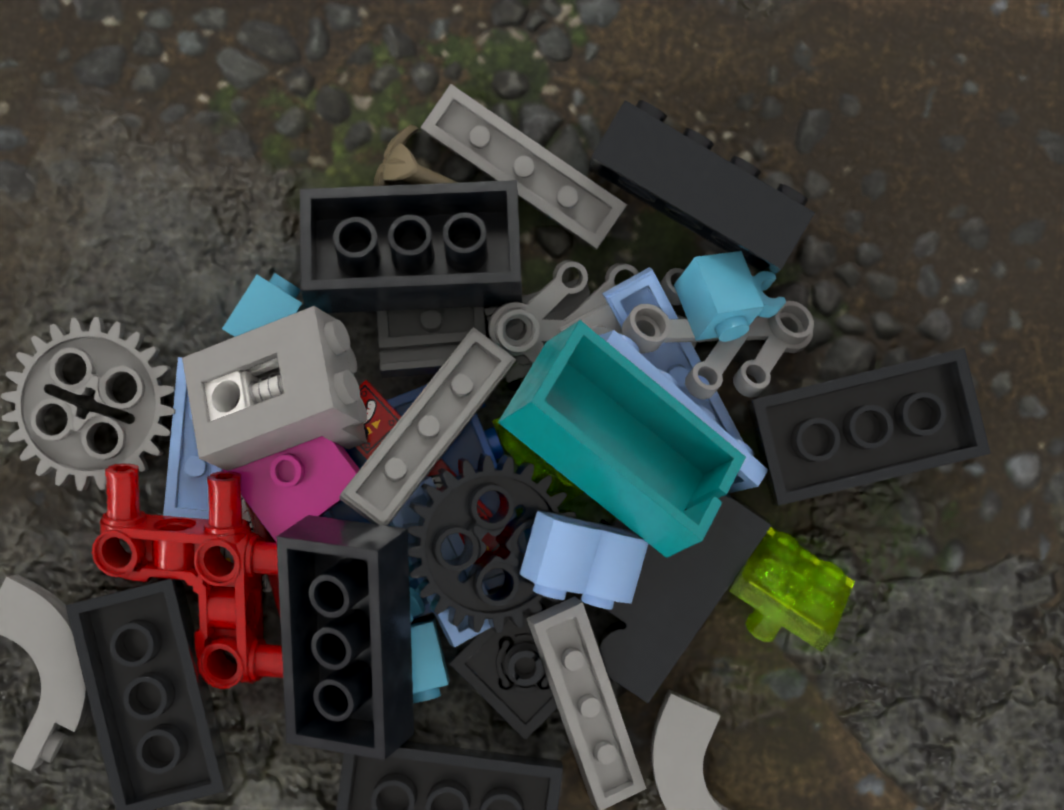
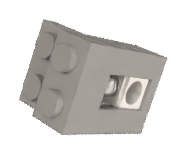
(291, 389)

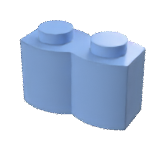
(583, 559)

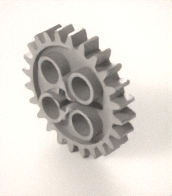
(106, 359)

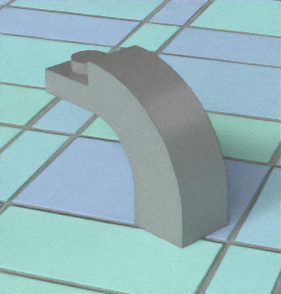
(42, 628)
(678, 752)

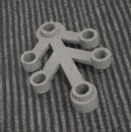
(532, 313)
(784, 332)

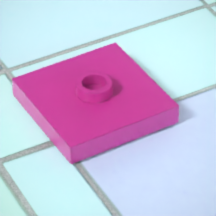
(296, 483)

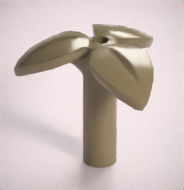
(401, 164)

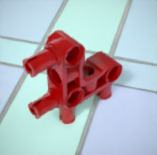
(191, 552)

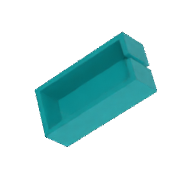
(623, 439)

